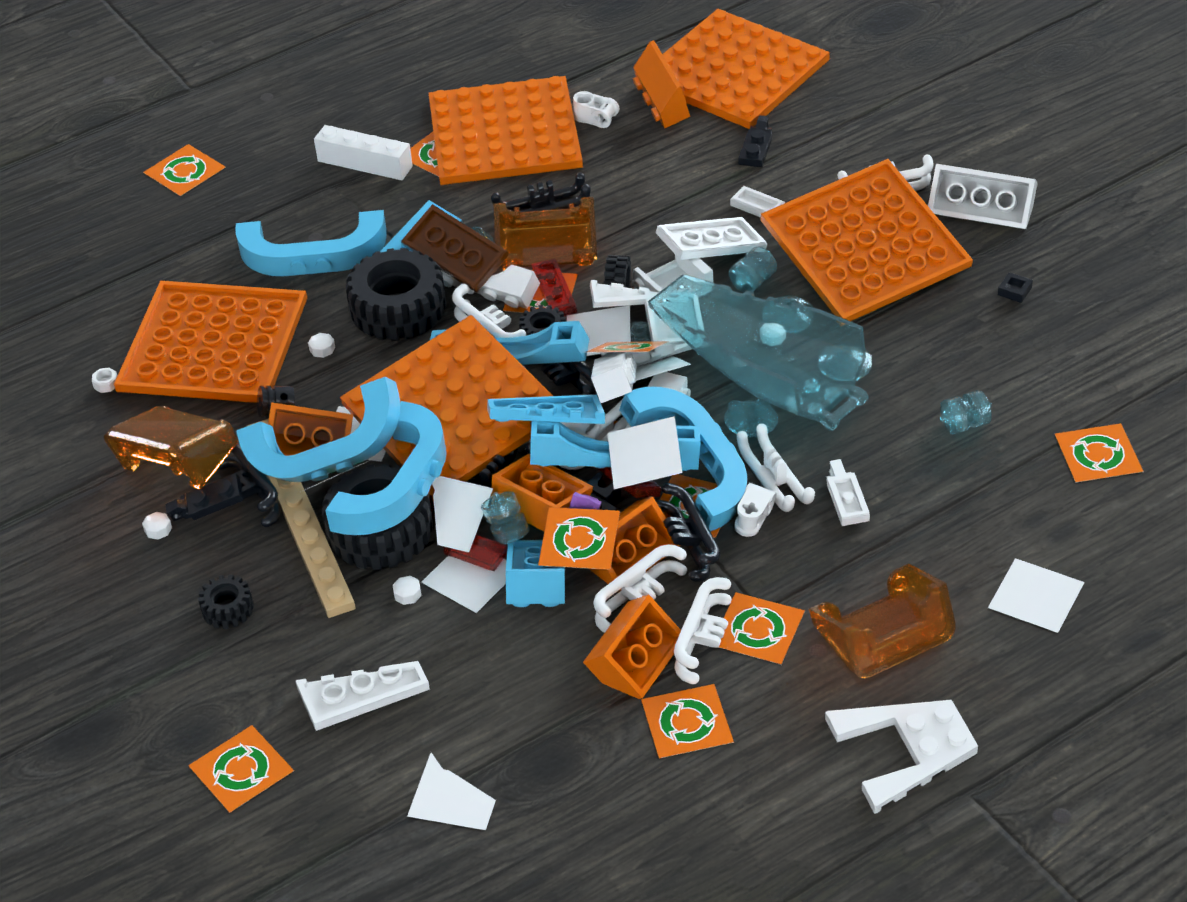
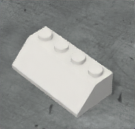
(982, 196)

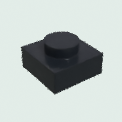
(1015, 287)

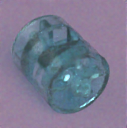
(752, 269)
(964, 412)
(504, 516)

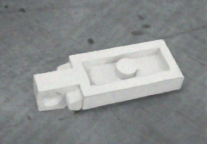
(846, 495)

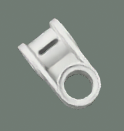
(591, 109)
(753, 509)

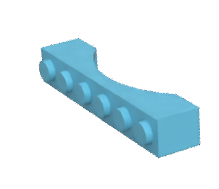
(554, 344)
(558, 445)

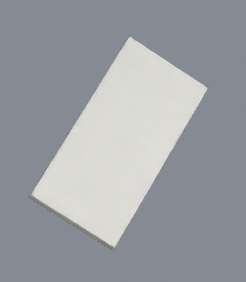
(710, 238)

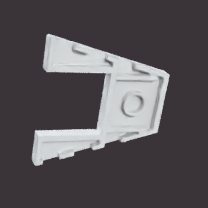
(617, 295)
(930, 731)

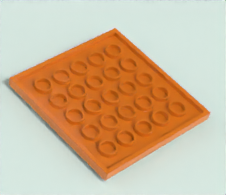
(740, 67)
(504, 130)
(866, 241)
(211, 341)
(454, 380)

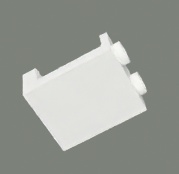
(666, 274)

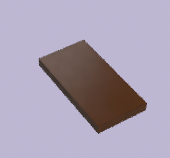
(455, 248)

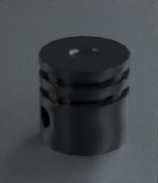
(276, 394)

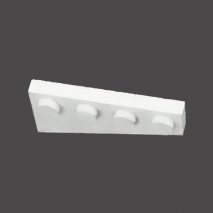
(346, 697)

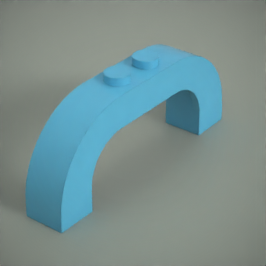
(311, 256)
(372, 435)
(716, 452)
(382, 510)

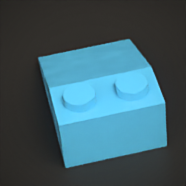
(529, 582)

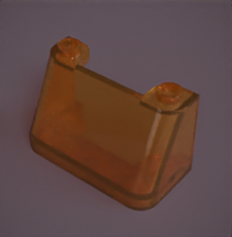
(547, 234)
(175, 439)
(893, 628)

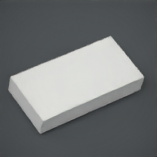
(754, 201)

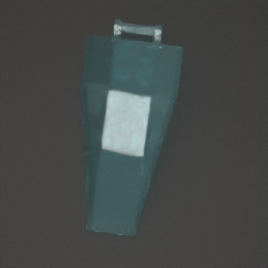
(770, 349)

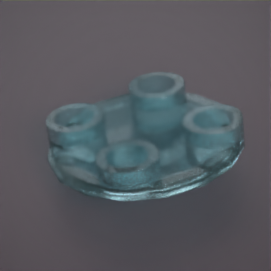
(748, 415)

